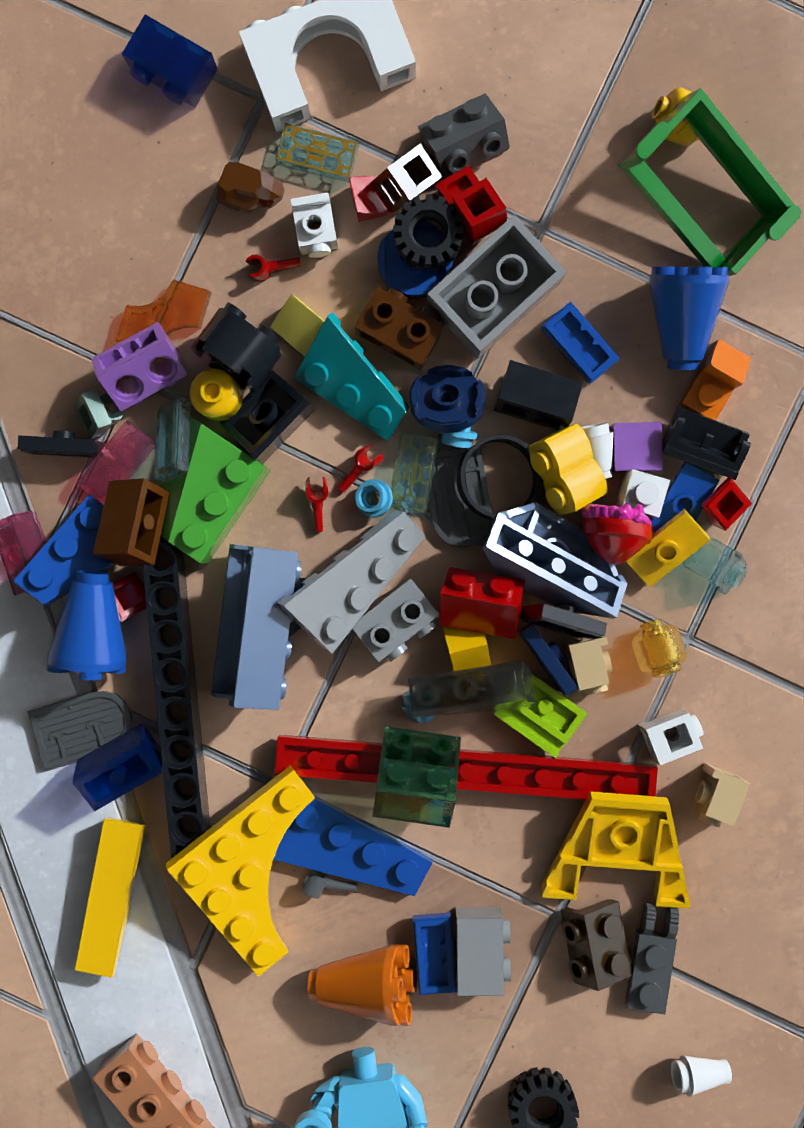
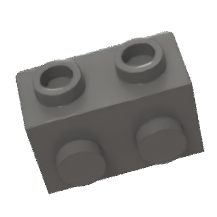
(465, 135)

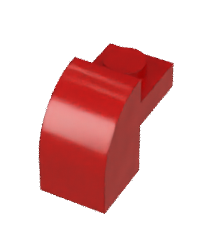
(475, 201)

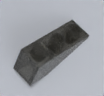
(472, 690)

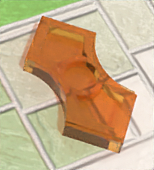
(177, 309)

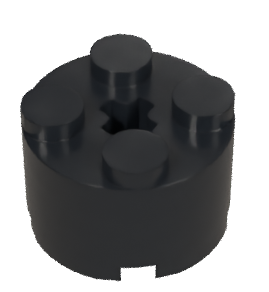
(238, 347)

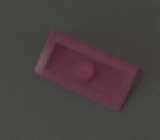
(19, 543)

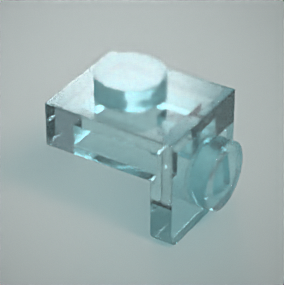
(718, 565)

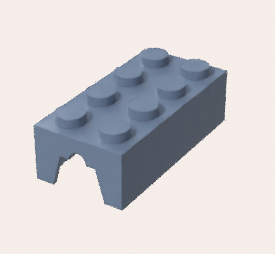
(254, 627)

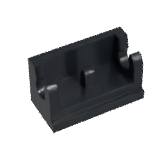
(538, 396)
(706, 443)

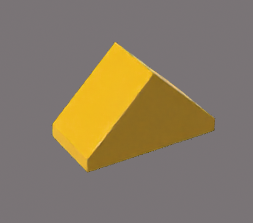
(466, 648)

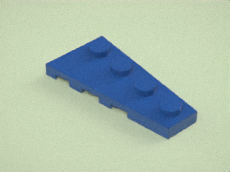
(346, 847)

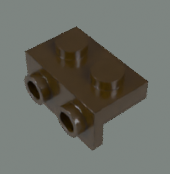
(596, 945)

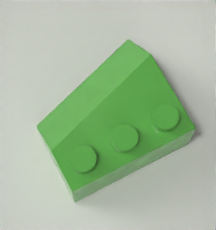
(210, 495)

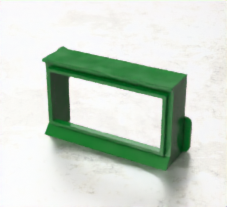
(738, 161)

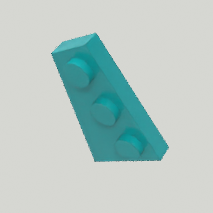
(349, 381)

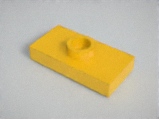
(668, 548)

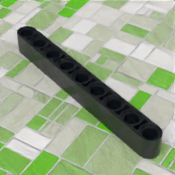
(185, 692)

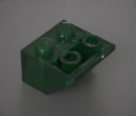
(417, 777)

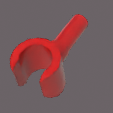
(270, 266)
(362, 464)
(317, 498)

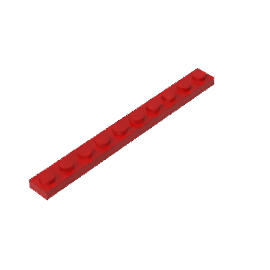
(477, 769)

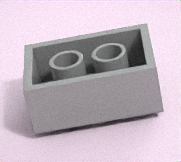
(495, 287)

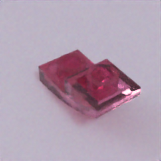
(117, 460)

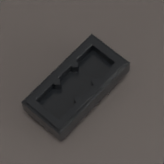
(60, 444)
(563, 620)

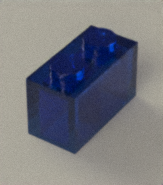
(169, 62)
(118, 767)

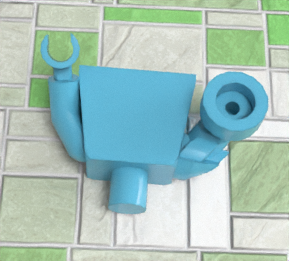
(366, 1098)

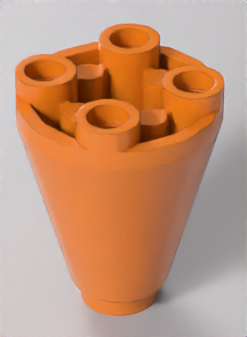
(368, 985)

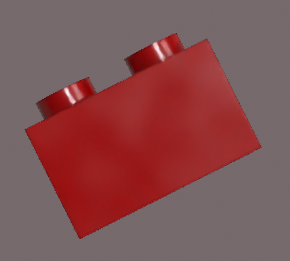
(481, 602)

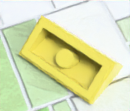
(297, 324)

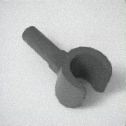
(317, 881)

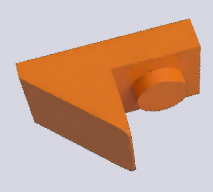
(715, 381)

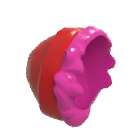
(616, 531)

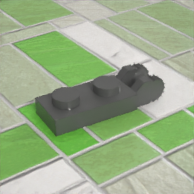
(652, 962)

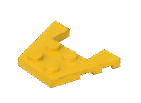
(621, 834)

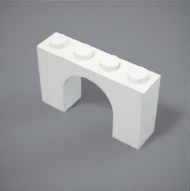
(276, 43)

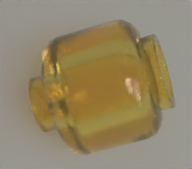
(659, 649)

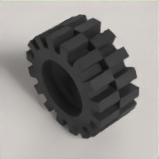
(428, 210)
(537, 1086)

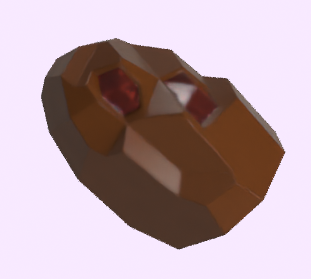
(248, 188)

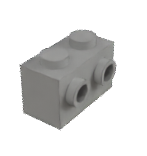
(395, 621)

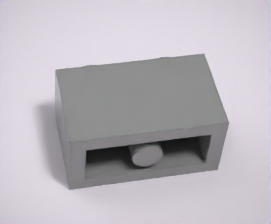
(480, 951)

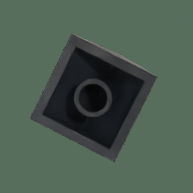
(268, 417)

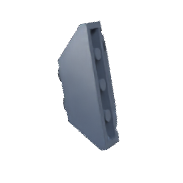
(554, 560)

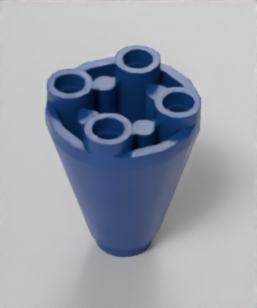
(687, 310)
(89, 630)

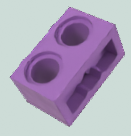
(134, 359)

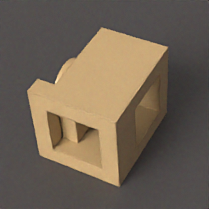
(589, 664)
(720, 796)

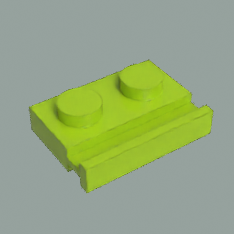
(549, 721)

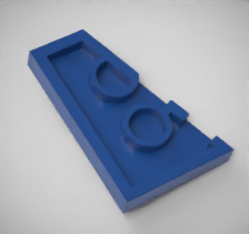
(66, 552)

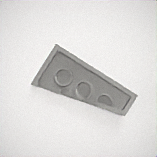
(344, 591)

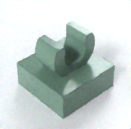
(93, 413)

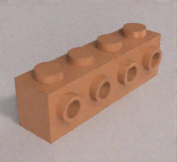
(146, 1090)

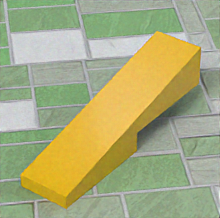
(110, 896)

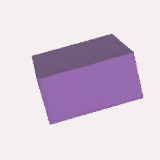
(637, 447)

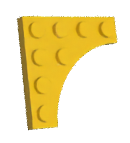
(231, 867)

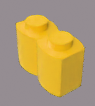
(568, 469)

